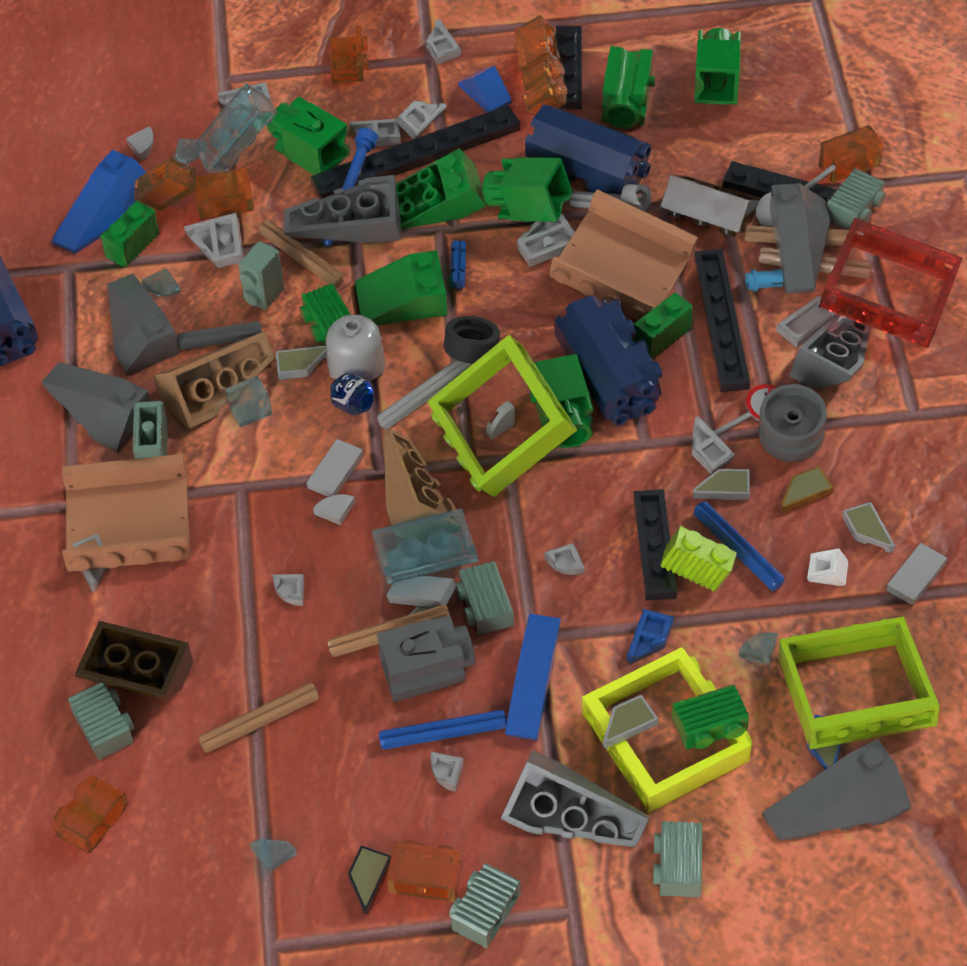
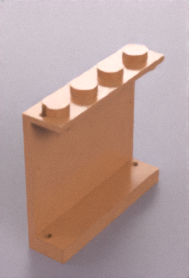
(624, 256)
(133, 508)

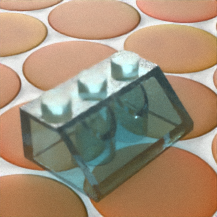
(234, 129)
(423, 546)

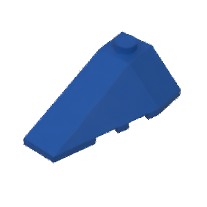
(100, 203)

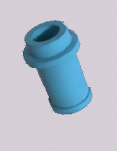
(763, 279)

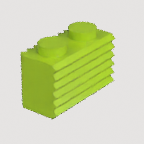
(698, 558)

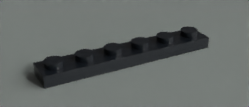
(721, 320)

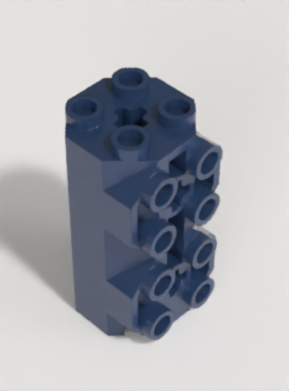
(588, 150)
(16, 326)
(613, 366)

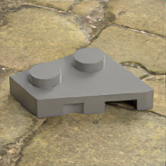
(218, 239)
(544, 240)

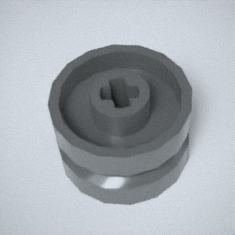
(792, 422)

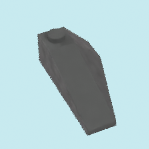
(356, 214)
(800, 233)
(138, 326)
(831, 353)
(97, 402)
(849, 793)
(567, 804)

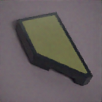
(368, 875)

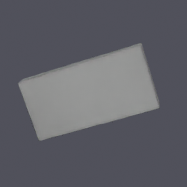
(804, 323)
(335, 468)
(916, 574)
(422, 591)

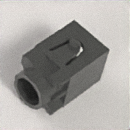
(424, 656)

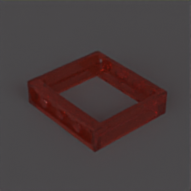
(900, 251)

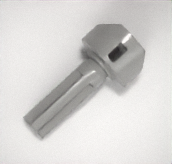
(628, 195)

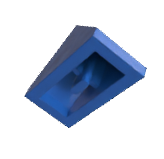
(486, 89)

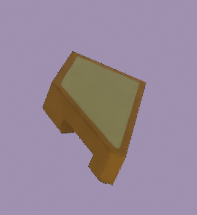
(806, 488)

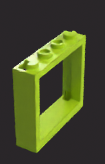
(532, 449)
(868, 722)

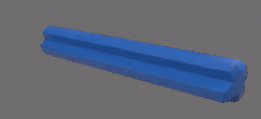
(745, 551)
(442, 729)

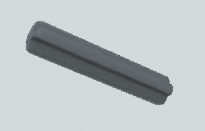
(217, 335)

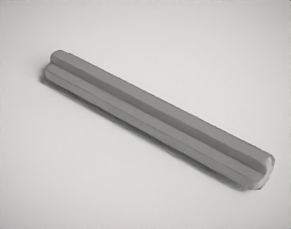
(421, 394)

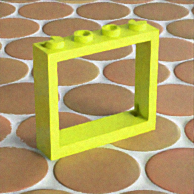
(651, 794)

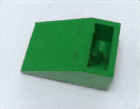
(440, 192)

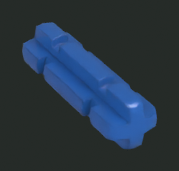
(457, 264)

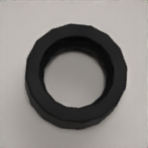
(470, 327)

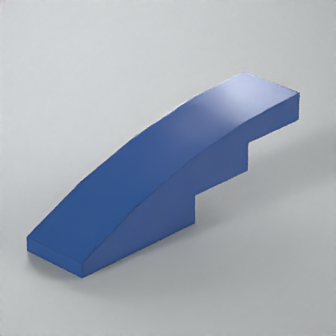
(533, 677)

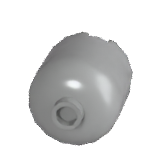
(355, 348)

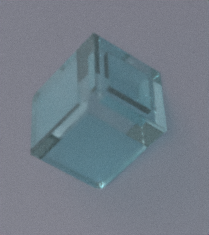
(248, 401)

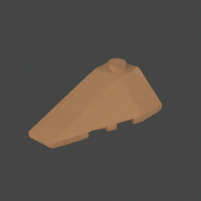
(198, 387)
(409, 488)

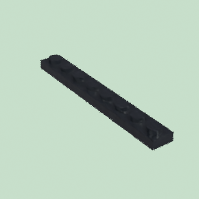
(422, 149)

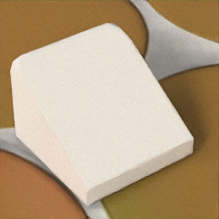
(828, 567)

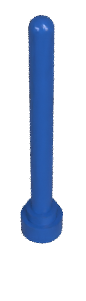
(365, 141)

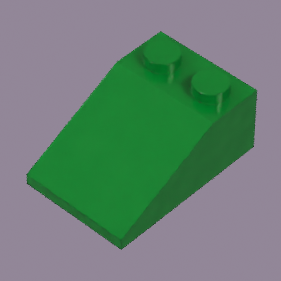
(403, 290)

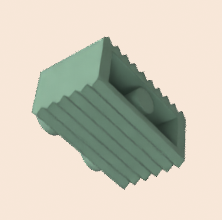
(856, 199)
(261, 275)
(150, 430)
(485, 598)
(101, 720)
(679, 859)
(485, 904)

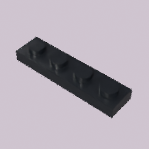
(570, 51)
(760, 181)
(652, 539)

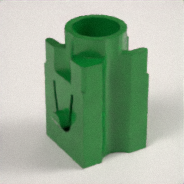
(717, 59)
(627, 87)
(309, 136)
(526, 190)
(569, 386)

